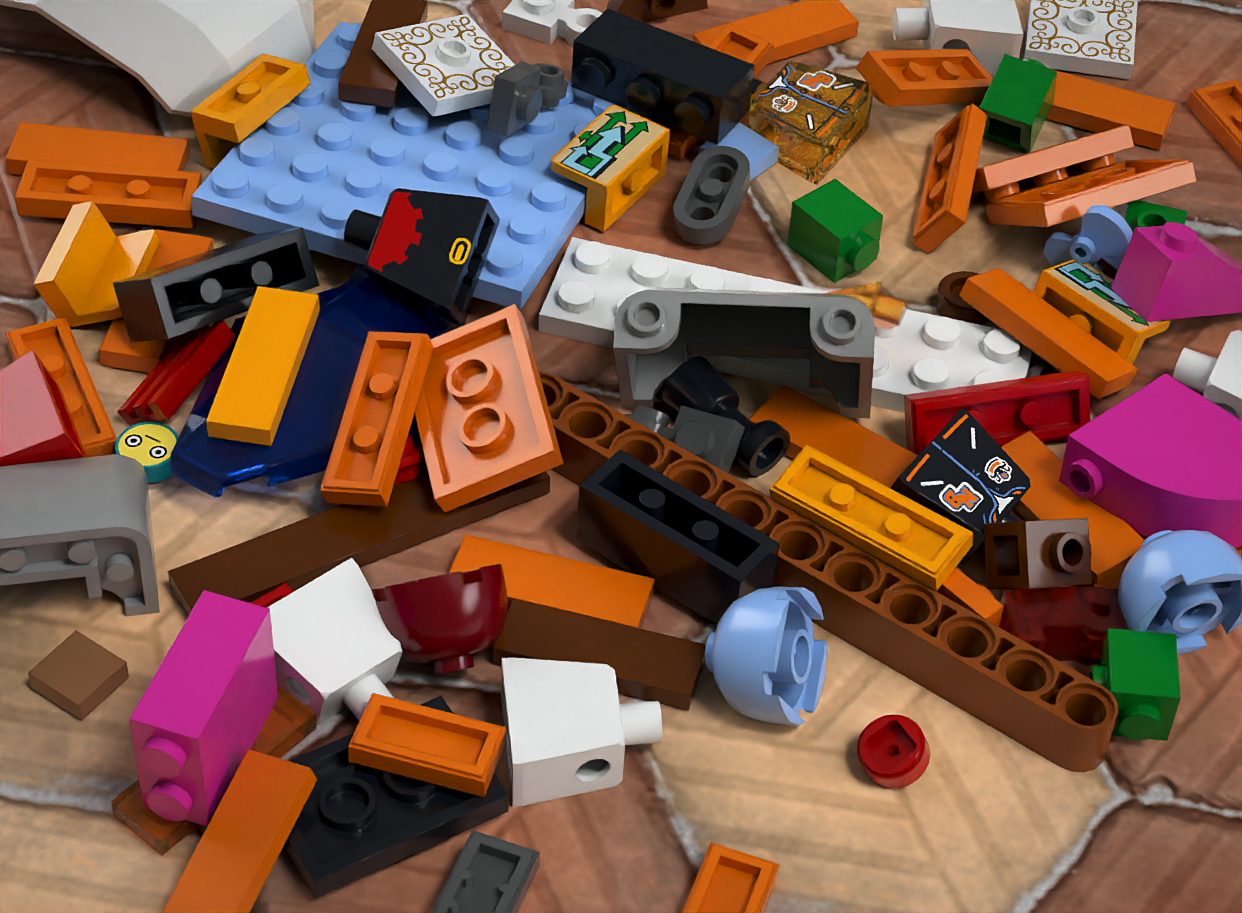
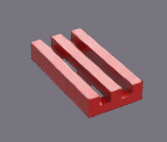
(177, 374)

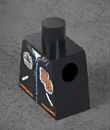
(965, 478)

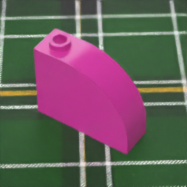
(1162, 462)

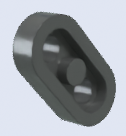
(705, 204)

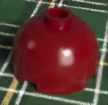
(446, 616)

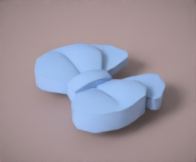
(1101, 235)

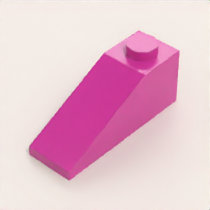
(1177, 275)

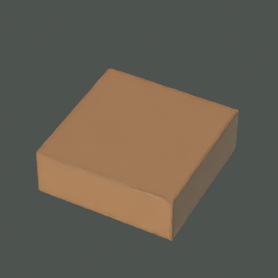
(78, 675)

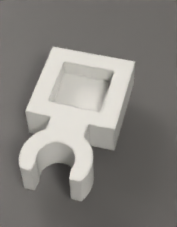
(547, 19)

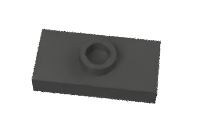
(488, 877)

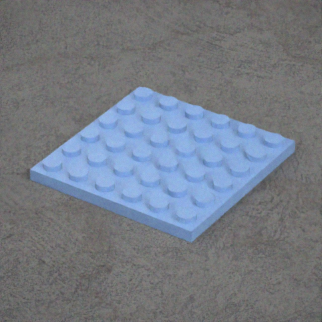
(339, 156)

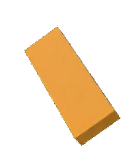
(263, 366)
(872, 517)

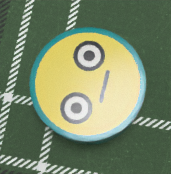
(151, 446)

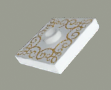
(1083, 36)
(443, 62)

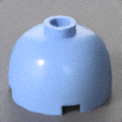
(1182, 587)
(769, 656)

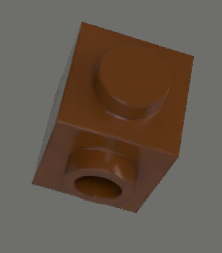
(1037, 554)

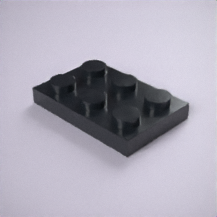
(372, 818)

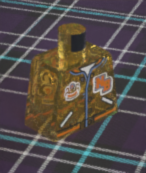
(810, 116)

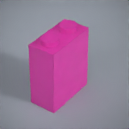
(204, 708)

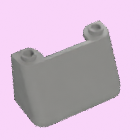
(665, 325)
(80, 522)

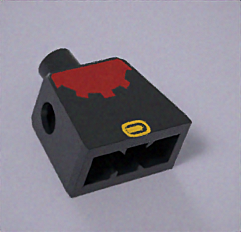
(427, 247)

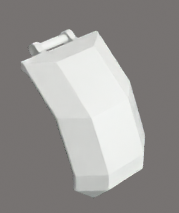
(184, 46)

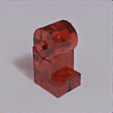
(1063, 620)

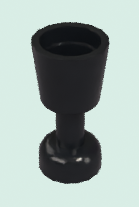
(702, 388)

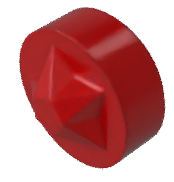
(893, 751)

